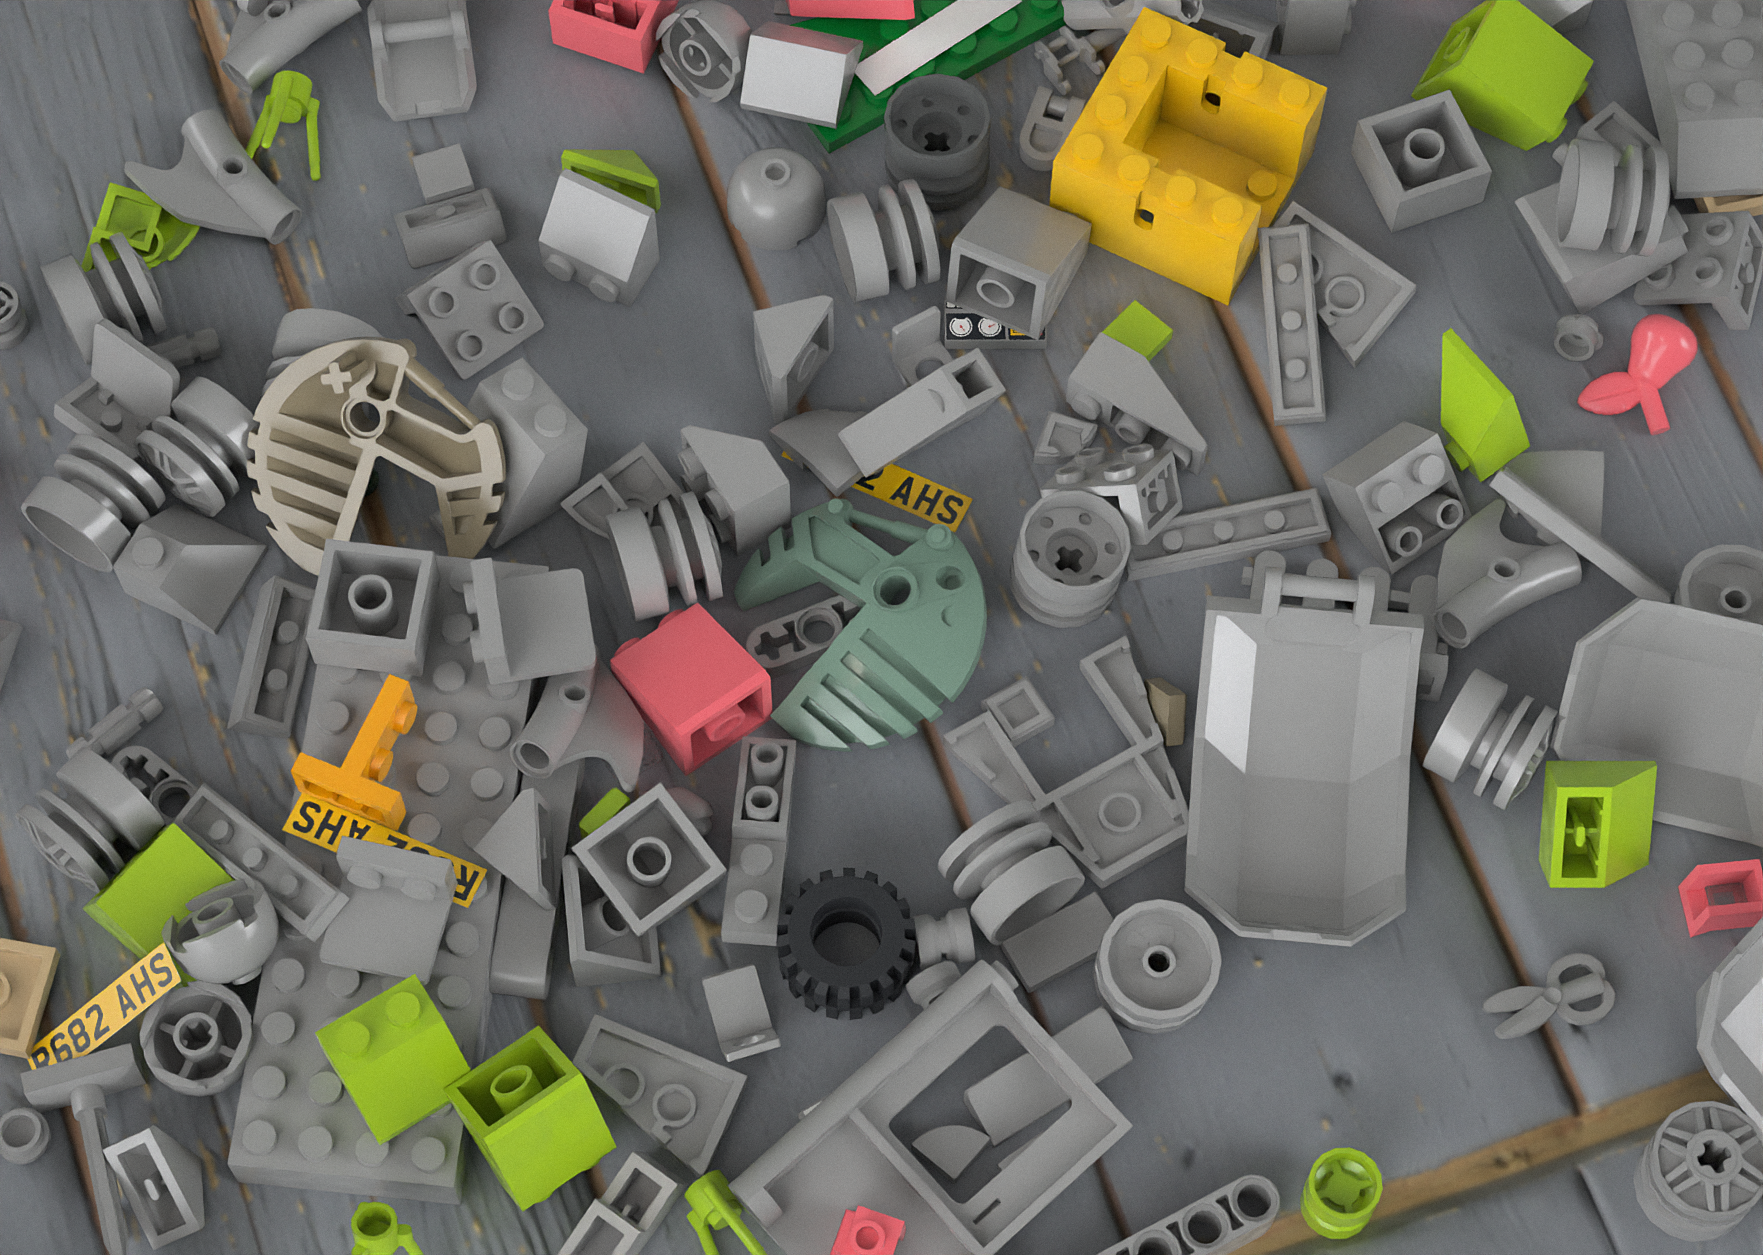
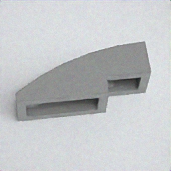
(628, 1210)

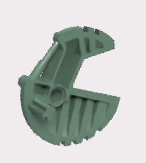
(889, 659)

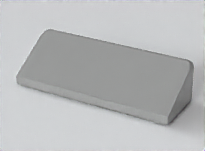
(273, 660)
(1026, 1092)

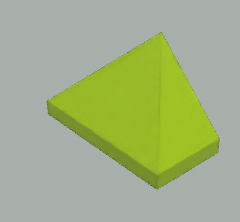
(617, 170)

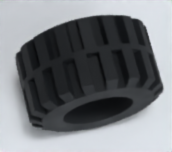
(844, 901)

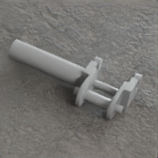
(1082, 49)

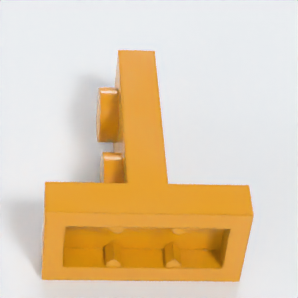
(368, 760)

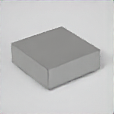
(443, 174)
(1019, 711)

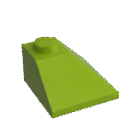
(1477, 412)

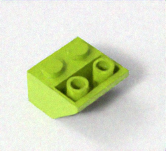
(1596, 821)

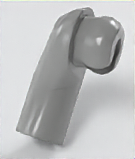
(693, 806)

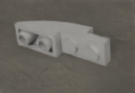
(759, 841)

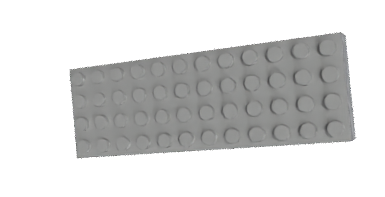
(455, 782)

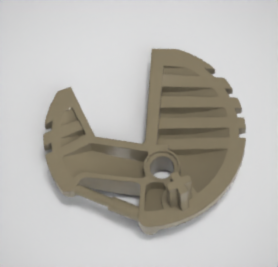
(321, 447)

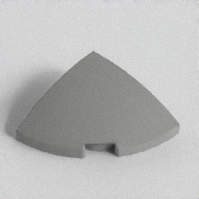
(814, 443)
(1568, 479)
(628, 483)

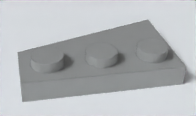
(1353, 288)
(662, 1089)

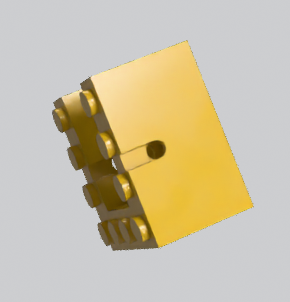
(1197, 144)

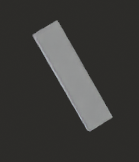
(1291, 324)
(1231, 534)
(1579, 536)
(253, 854)

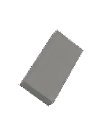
(1058, 942)

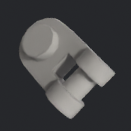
(1042, 136)

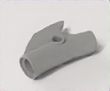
(279, 33)
(218, 184)
(1492, 577)
(582, 718)

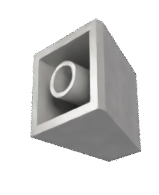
(1016, 261)
(1601, 273)
(540, 447)

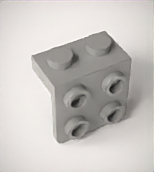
(124, 391)
(529, 623)

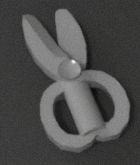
(1539, 1004)

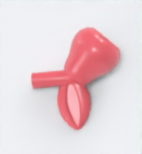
(1657, 353)

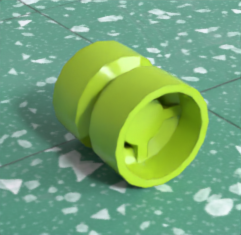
(1341, 1193)

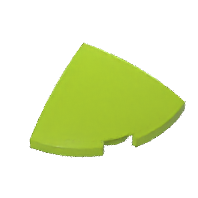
(144, 223)

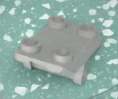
(422, 57)

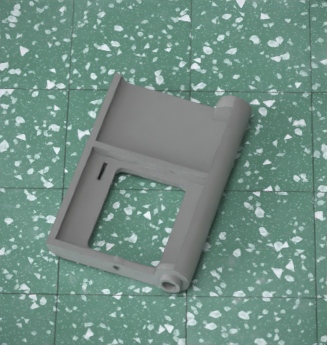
(851, 1158)

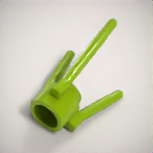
(287, 103)
(717, 1205)
(378, 1232)

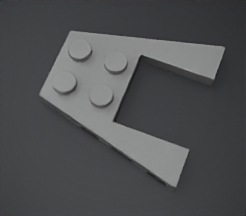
(1114, 812)

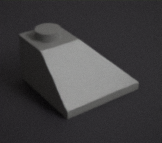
(188, 566)

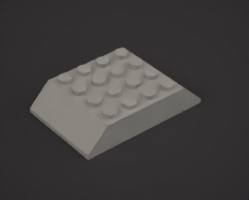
(1705, 91)

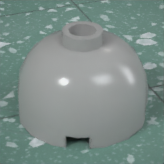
(705, 48)
(776, 198)
(225, 934)
(197, 1038)

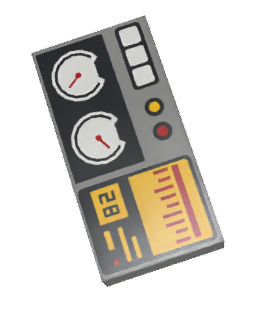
(972, 331)

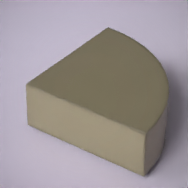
(1168, 709)

